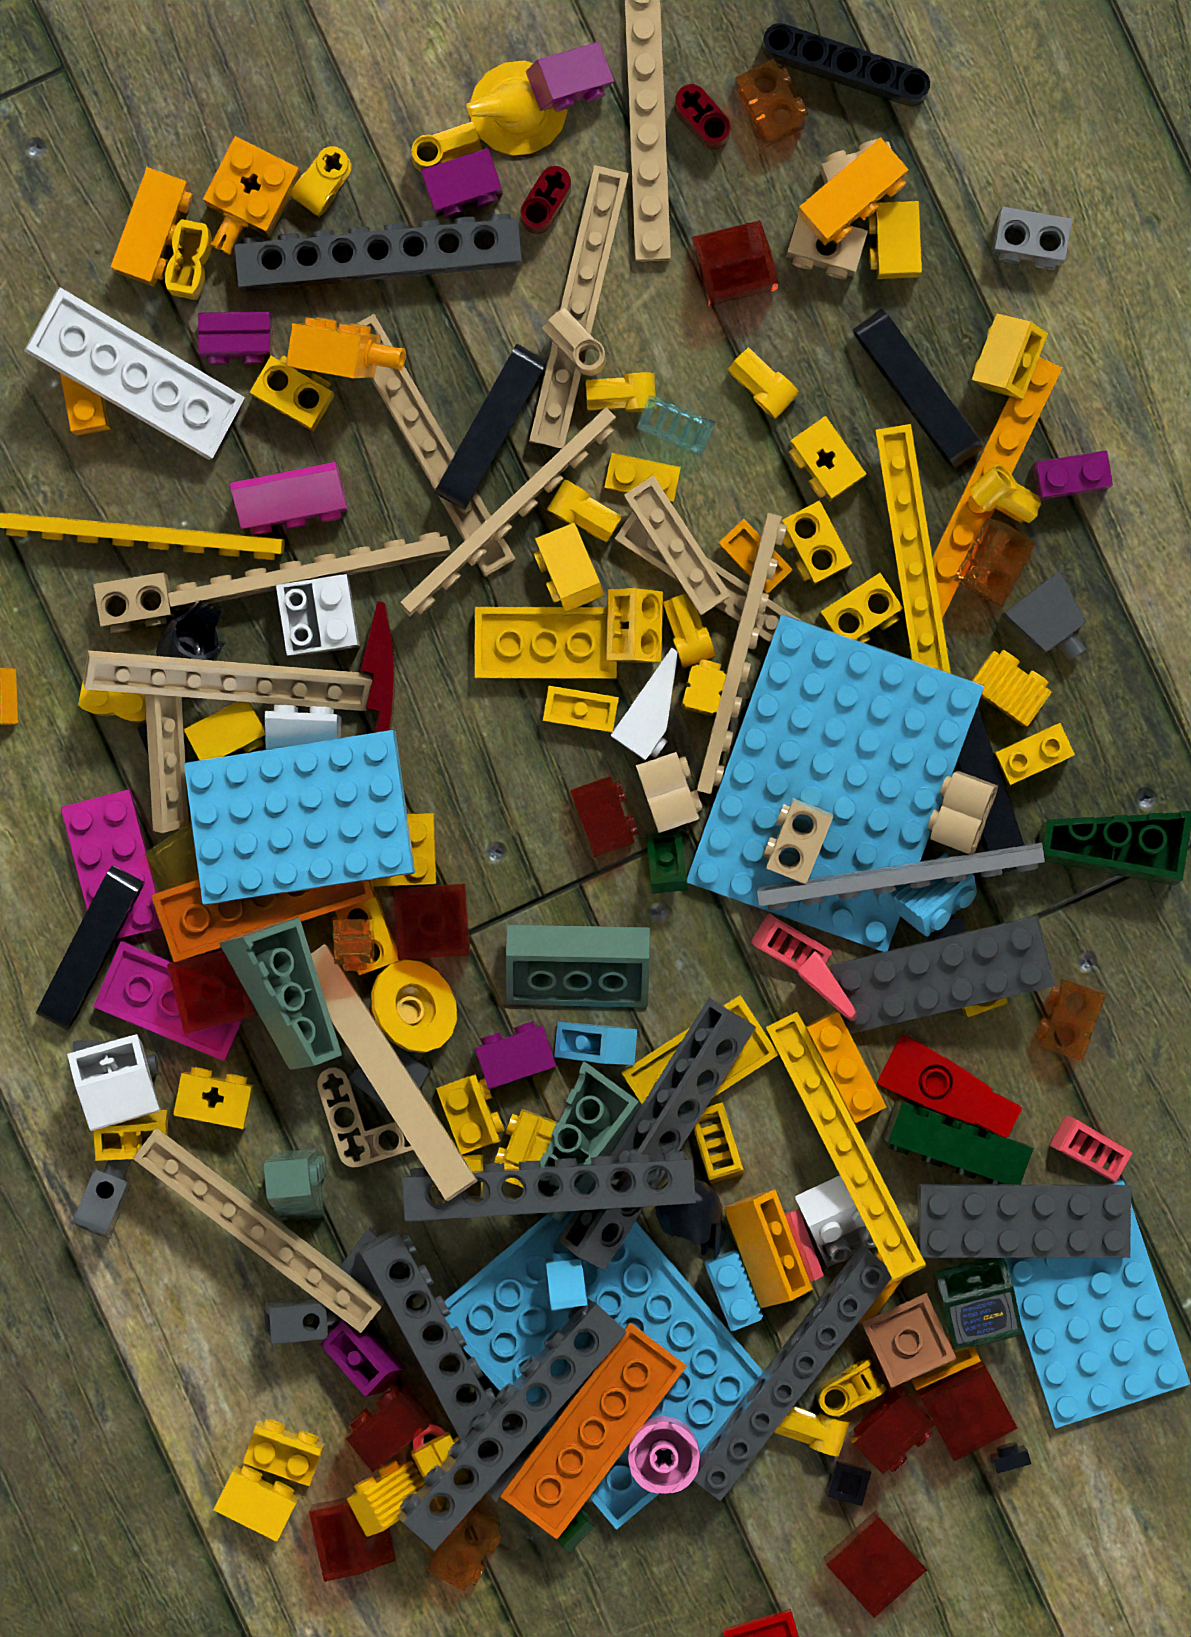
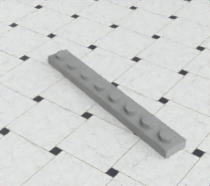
(916, 874)

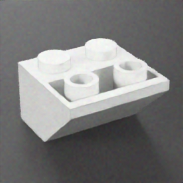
(318, 615)
(289, 728)
(113, 1082)
(834, 1221)

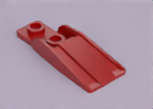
(946, 1087)

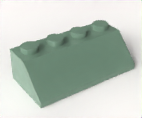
(577, 965)

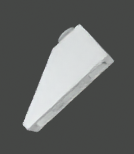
(648, 716)

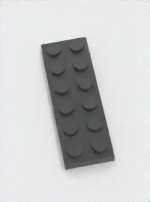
(946, 974)
(1023, 1221)

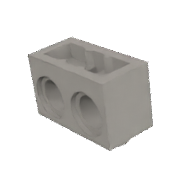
(1032, 227)

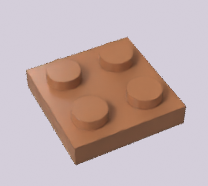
(909, 1340)

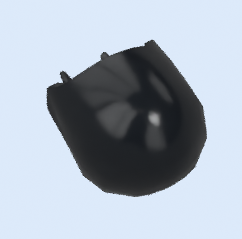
(189, 635)
(695, 1221)

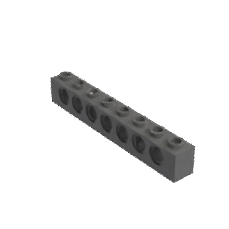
(361, 267)
(663, 1124)
(679, 1190)
(380, 1256)
(791, 1372)
(508, 1444)

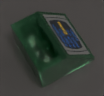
(978, 1303)

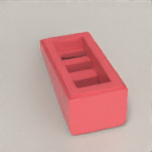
(767, 931)
(821, 979)
(1065, 1136)

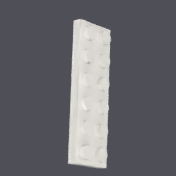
(134, 373)

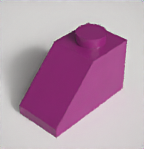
(363, 1358)

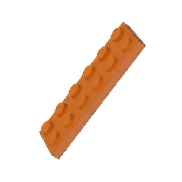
(199, 928)
(592, 1431)

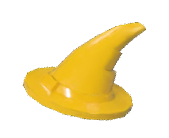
(509, 114)
(413, 1006)

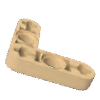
(368, 1138)

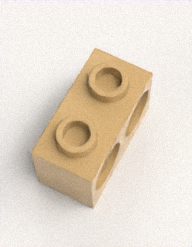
(133, 592)
(806, 843)

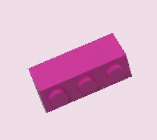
(289, 498)

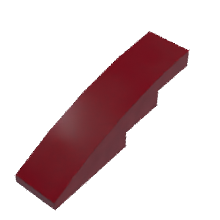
(381, 663)

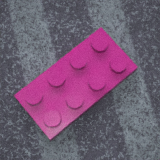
(107, 834)
(143, 994)

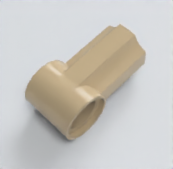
(574, 340)

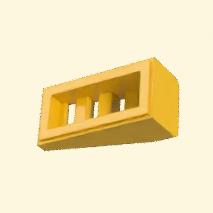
(726, 1172)

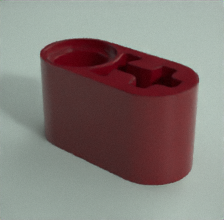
(690, 115)
(557, 198)

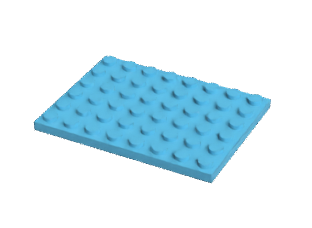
(850, 737)
(509, 1316)

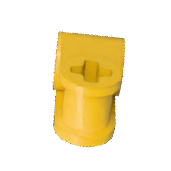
(319, 186)
(852, 1388)

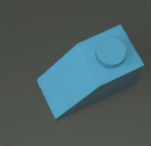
(595, 1043)
(566, 1281)

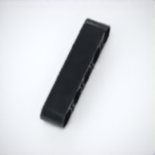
(864, 63)
(917, 389)
(490, 426)
(979, 761)
(90, 947)

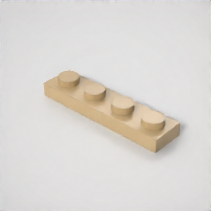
(677, 545)
(166, 762)

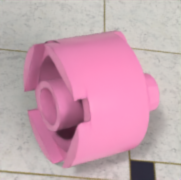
(663, 1475)

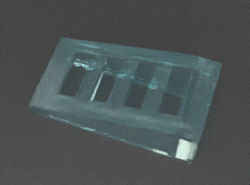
(702, 433)

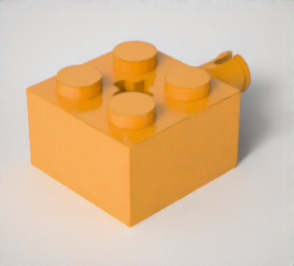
(258, 209)
(340, 351)

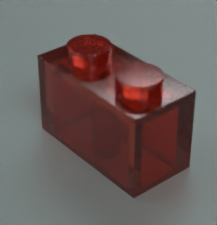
(603, 815)

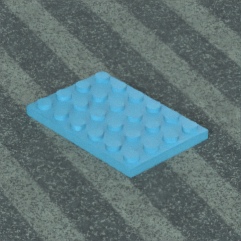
(299, 817)
(1096, 1330)

